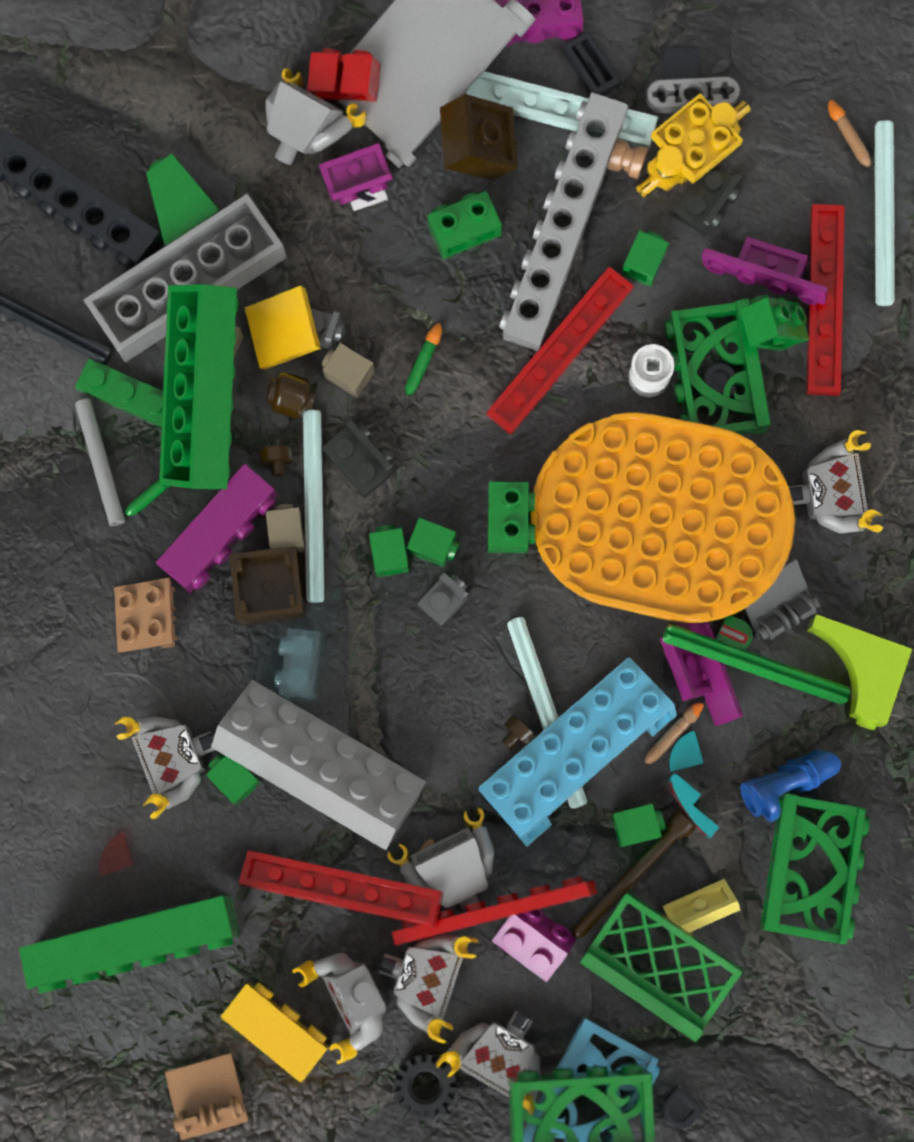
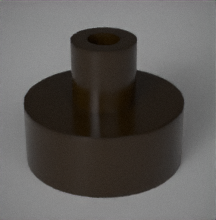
(276, 458)
(517, 733)

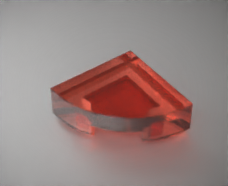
(115, 856)

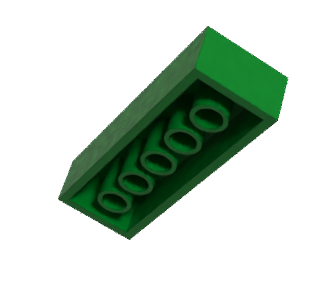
(198, 386)
(127, 942)

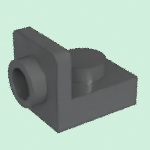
(328, 328)
(444, 598)

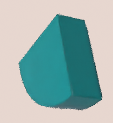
(685, 753)

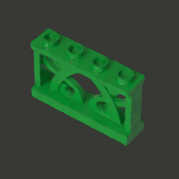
(752, 402)
(779, 902)
(575, 1086)

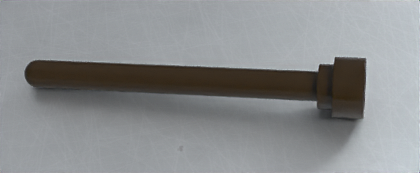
(677, 828)

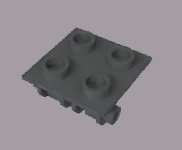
(782, 603)

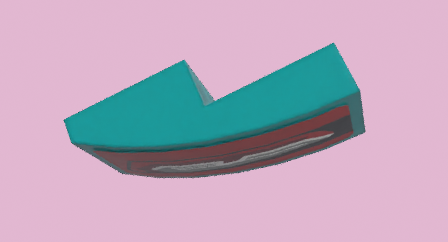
(685, 797)

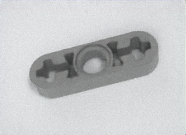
(701, 84)

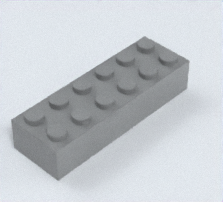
(219, 252)
(318, 764)

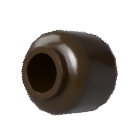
(289, 395)

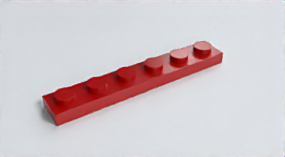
(825, 321)
(559, 351)
(341, 888)
(507, 906)

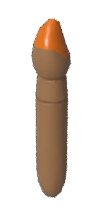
(675, 731)

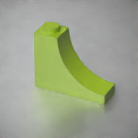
(872, 665)

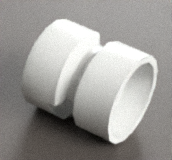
(651, 370)

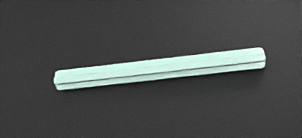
(884, 213)
(313, 506)
(537, 686)

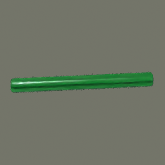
(756, 664)

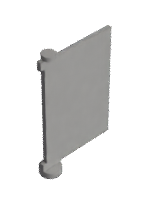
(429, 58)

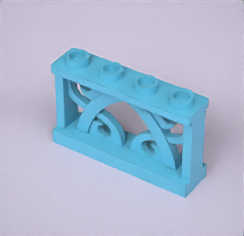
(584, 1052)

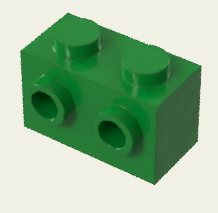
(464, 224)
(774, 323)
(509, 517)

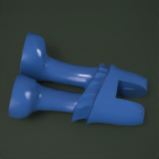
(796, 775)

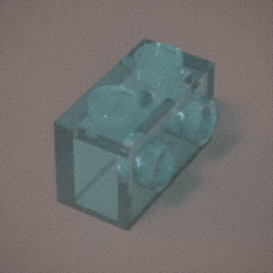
(301, 665)

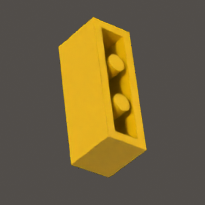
(276, 1030)

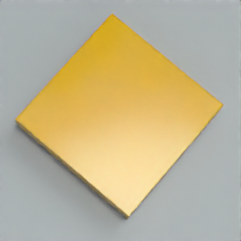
(282, 328)

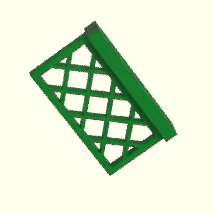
(646, 991)

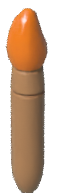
(838, 115)

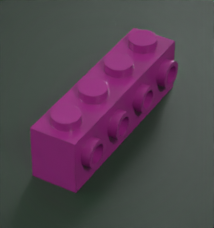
(552, 19)
(217, 529)

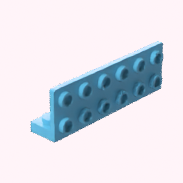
(576, 748)

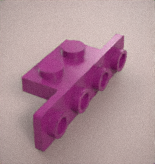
(768, 266)
(703, 677)

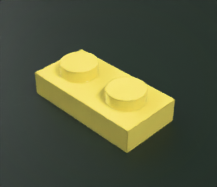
(702, 906)

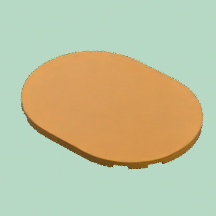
(663, 517)

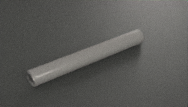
(100, 462)

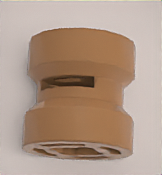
(628, 158)

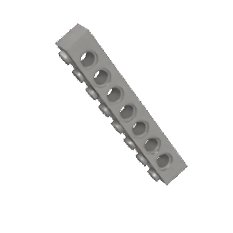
(609, 117)

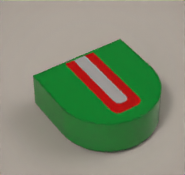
(735, 632)

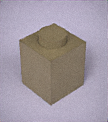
(347, 369)
(285, 527)

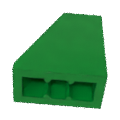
(177, 199)

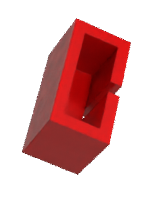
(344, 77)

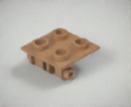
(145, 615)
(206, 1097)

